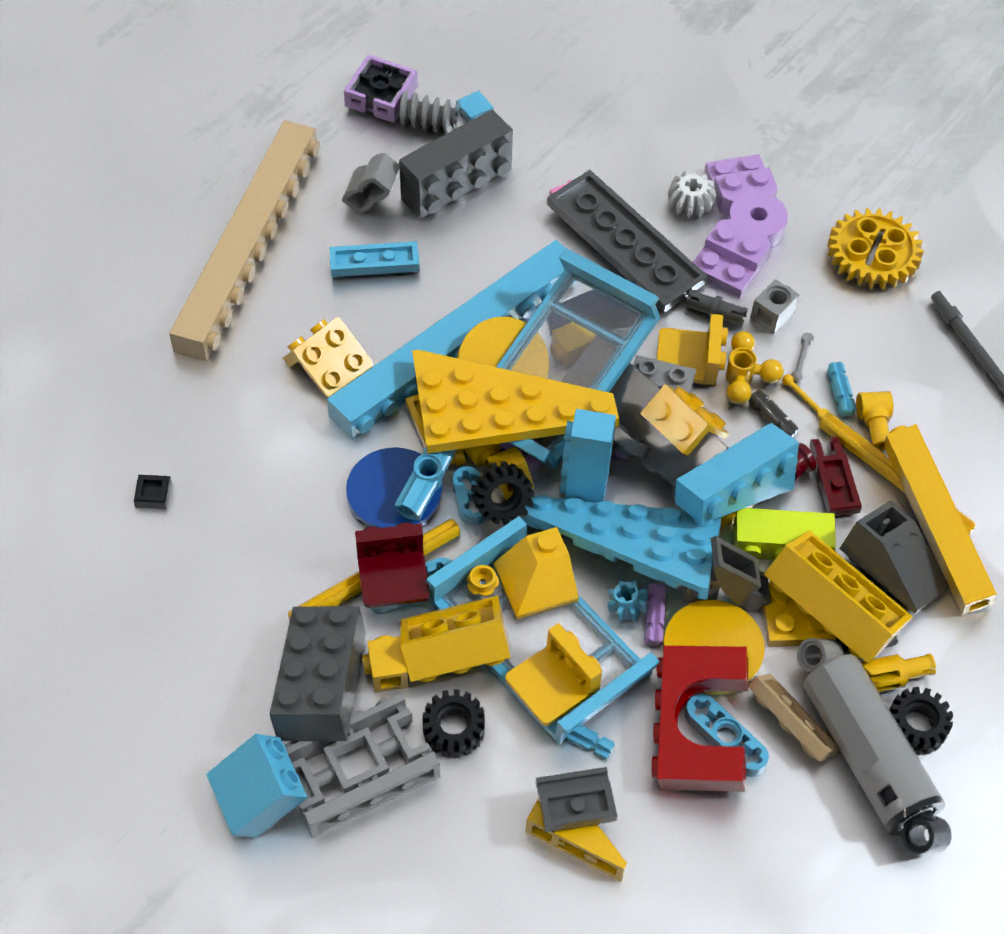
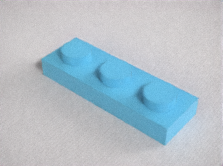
(374, 259)

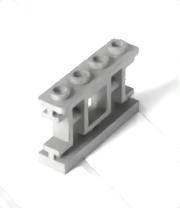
(371, 787)

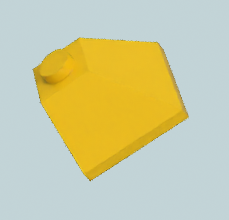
(537, 574)

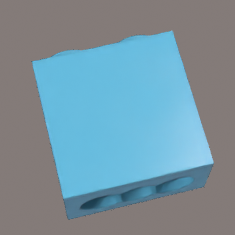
(256, 785)

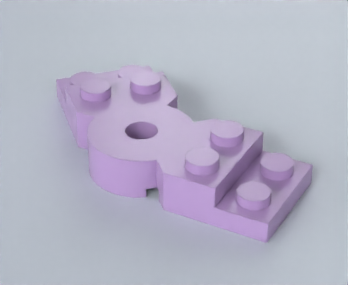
(755, 223)

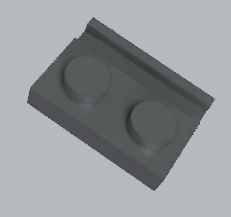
(576, 799)

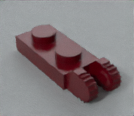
(835, 478)

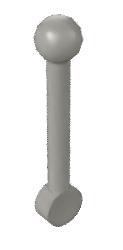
(807, 339)

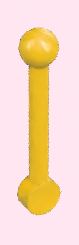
(788, 380)

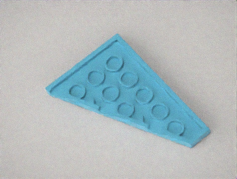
(655, 540)

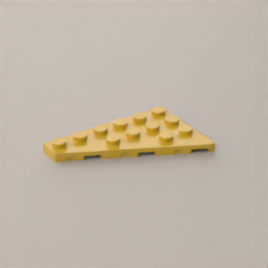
(488, 405)

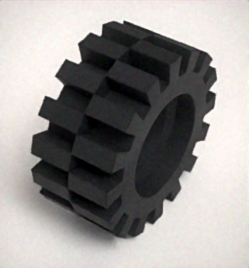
(492, 479)
(453, 705)
(930, 707)

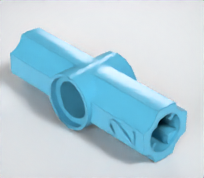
(421, 488)

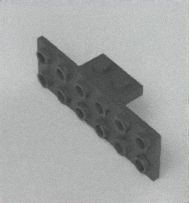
(640, 438)

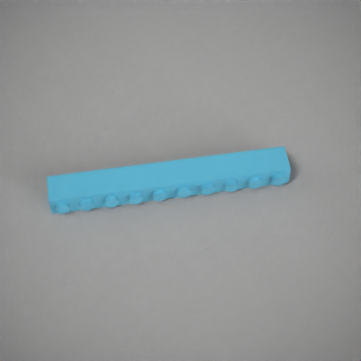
(393, 379)

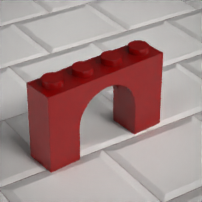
(680, 761)

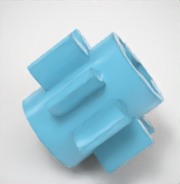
(627, 601)

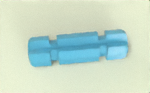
(841, 389)
(589, 740)

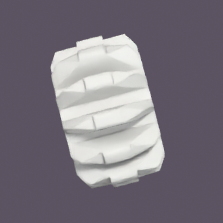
(691, 194)

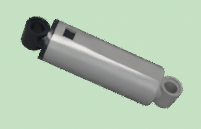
(874, 746)

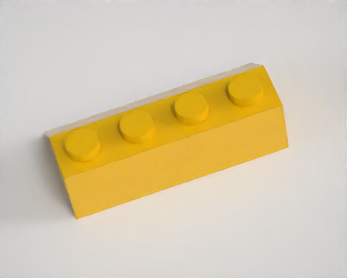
(837, 596)

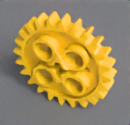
(895, 256)

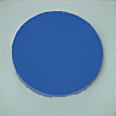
(377, 484)

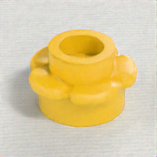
(482, 573)

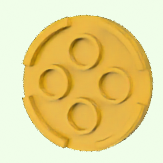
(490, 340)
(717, 625)

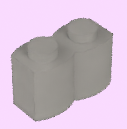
(371, 183)

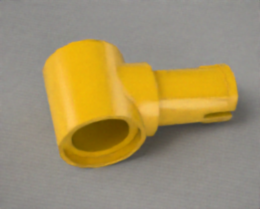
(877, 411)

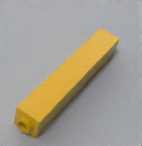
(939, 519)

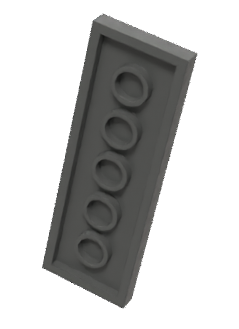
(626, 239)

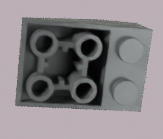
(896, 556)

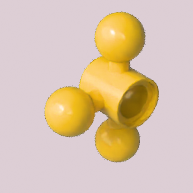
(743, 366)

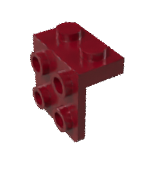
(392, 565)

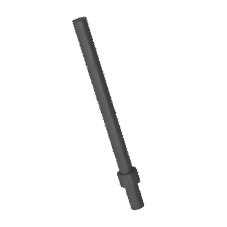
(953, 318)

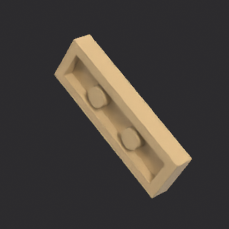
(793, 717)

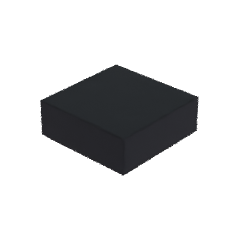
(152, 491)

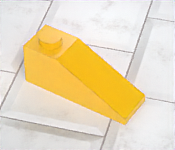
(583, 843)

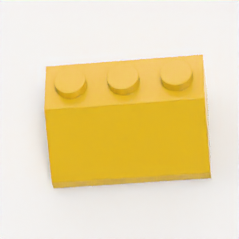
(454, 639)

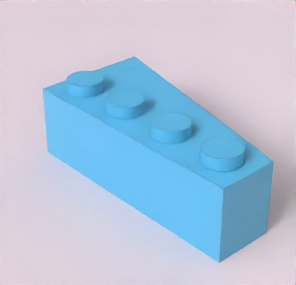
(587, 455)
(740, 476)

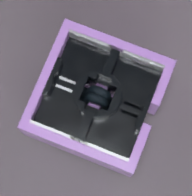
(379, 88)

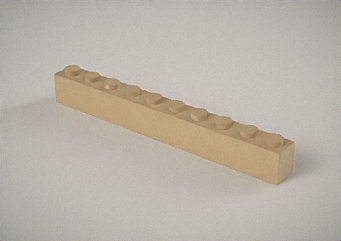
(244, 241)

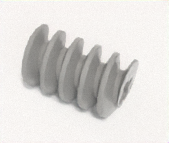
(428, 114)

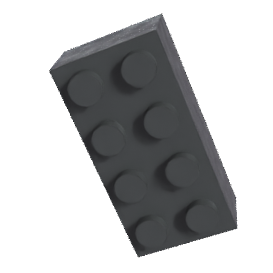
(456, 164)
(318, 674)

